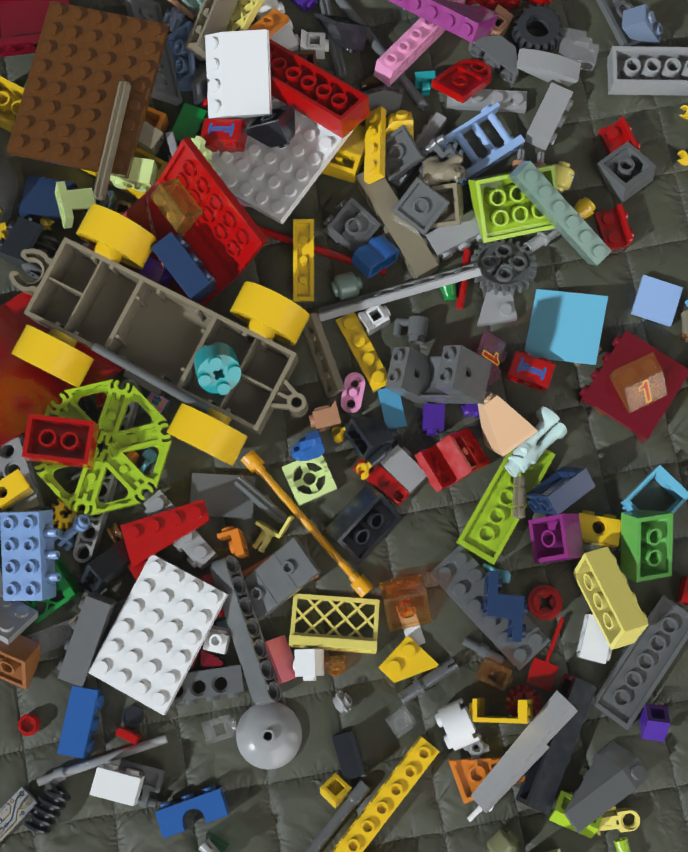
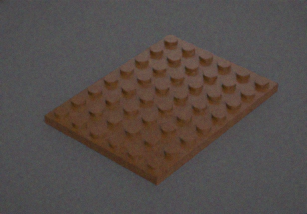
(76, 84)

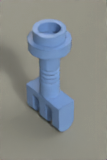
(80, 523)

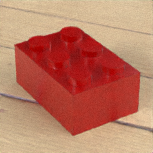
(60, 441)

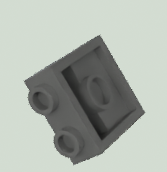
(350, 225)

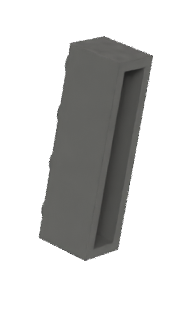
(86, 638)

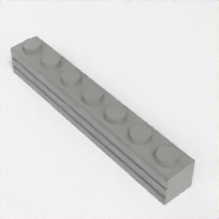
(429, 131)

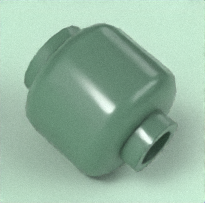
(346, 286)

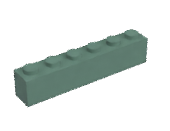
(559, 213)

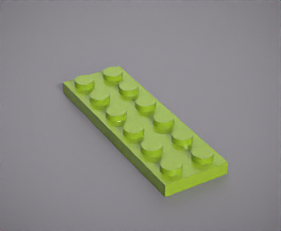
(492, 518)

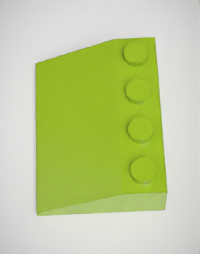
(504, 209)

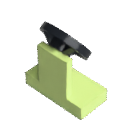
(74, 200)

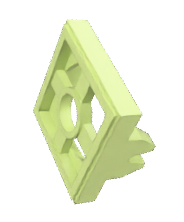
(303, 498)

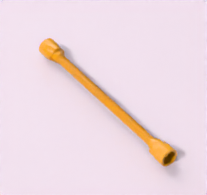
(255, 464)

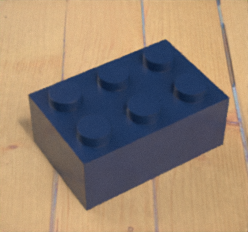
(185, 267)

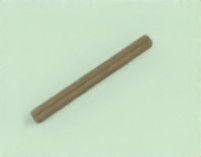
(112, 140)

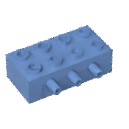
(28, 555)

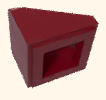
(209, 659)

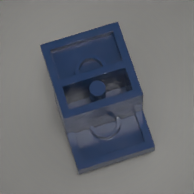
(504, 607)

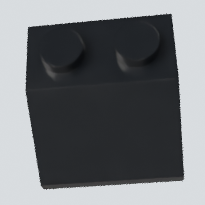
(21, 236)

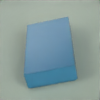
(392, 409)

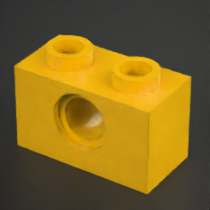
(610, 529)

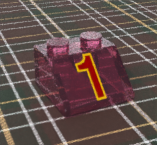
(493, 350)

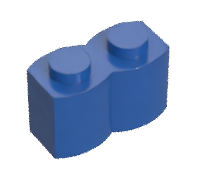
(375, 256)

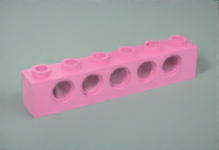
(407, 49)

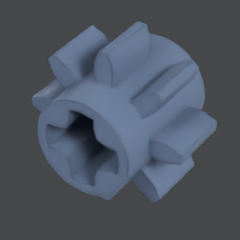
(174, 18)

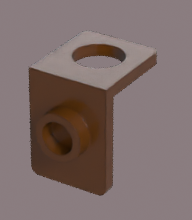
(311, 56)

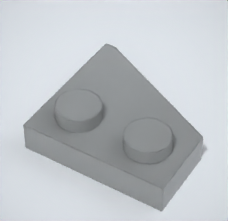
(497, 309)

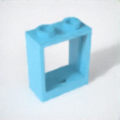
(672, 486)

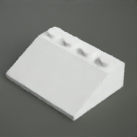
(238, 74)

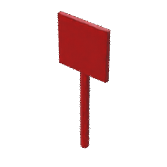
(542, 673)

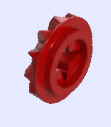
(555, 602)
(517, 693)

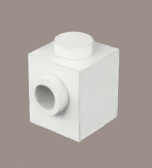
(309, 663)

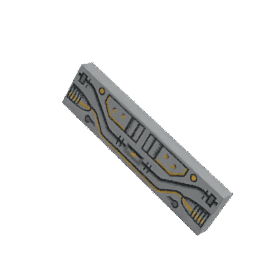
(15, 810)

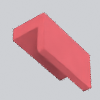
(281, 658)

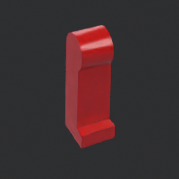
(385, 483)

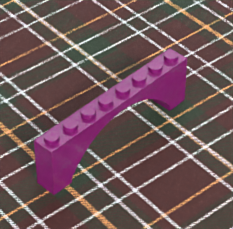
(460, 19)

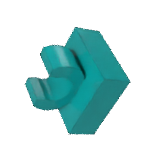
(423, 81)

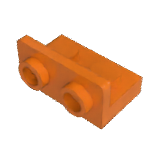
(238, 542)

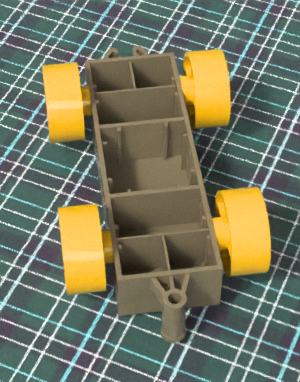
(96, 300)

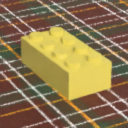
(610, 598)

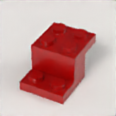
(452, 459)

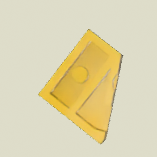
(407, 661)

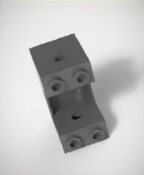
(451, 378)

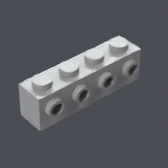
(195, 546)

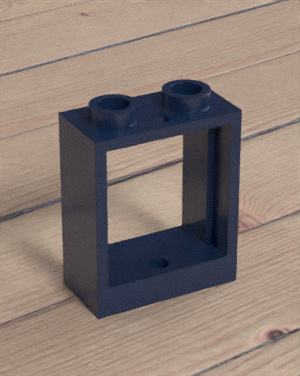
(560, 490)

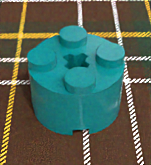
(217, 368)

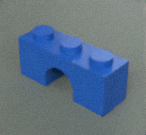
(172, 815)

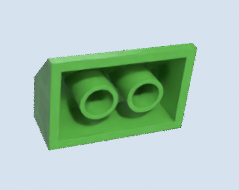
(646, 544)

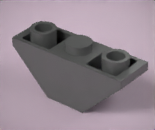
(498, 54)

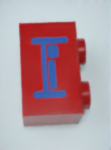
(224, 135)
(530, 371)

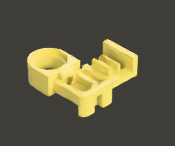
(614, 820)

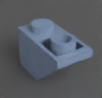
(641, 24)

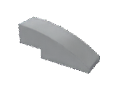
(549, 66)

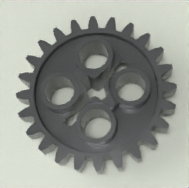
(504, 266)

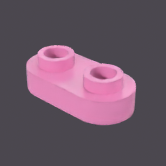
(352, 394)

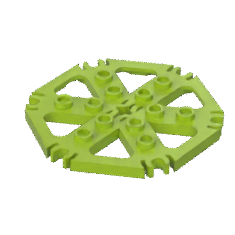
(123, 442)

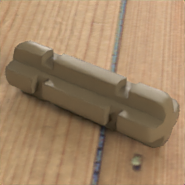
(519, 497)

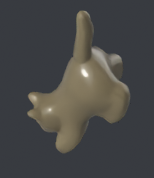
(439, 172)

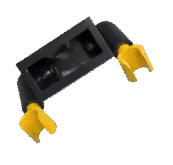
(369, 438)

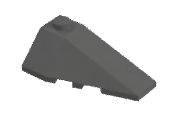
(606, 783)

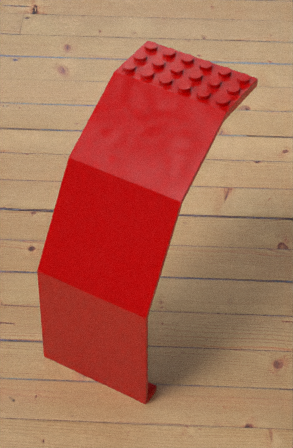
(221, 238)

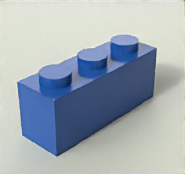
(80, 721)

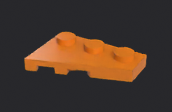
(471, 772)

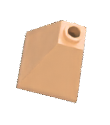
(502, 426)

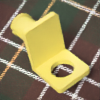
(268, 533)

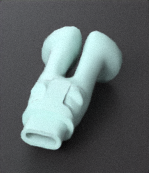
(529, 451)

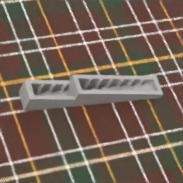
(524, 751)

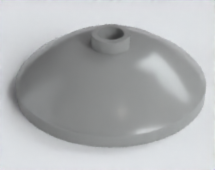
(285, 732)

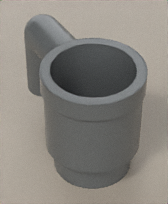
(416, 328)

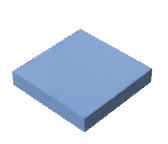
(656, 300)

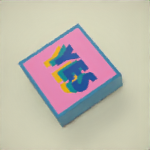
(159, 402)

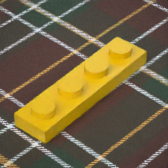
(375, 145)
(303, 260)
(363, 351)

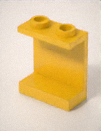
(525, 712)

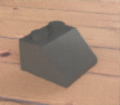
(626, 171)

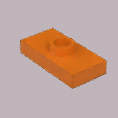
(271, 21)

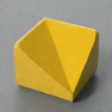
(335, 790)

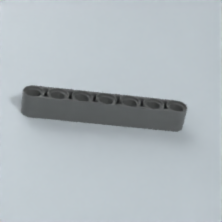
(246, 631)

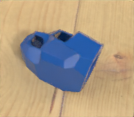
(308, 447)

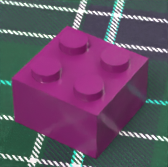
(556, 538)

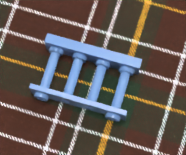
(494, 154)

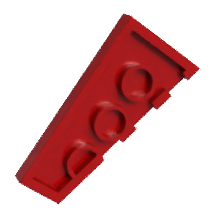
(156, 532)

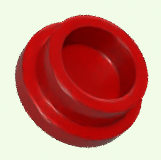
(29, 724)

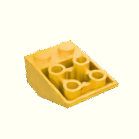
(349, 158)

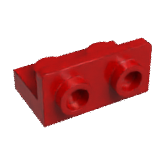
(616, 135)
(614, 227)

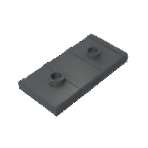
(280, 577)

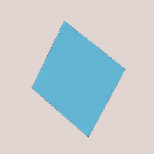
(566, 326)

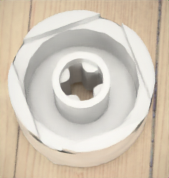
(457, 725)

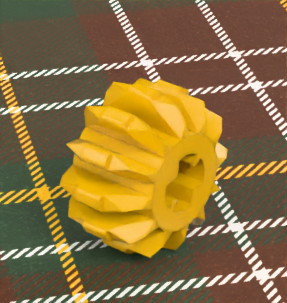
(59, 514)

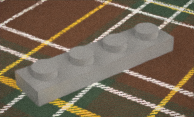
(509, 101)

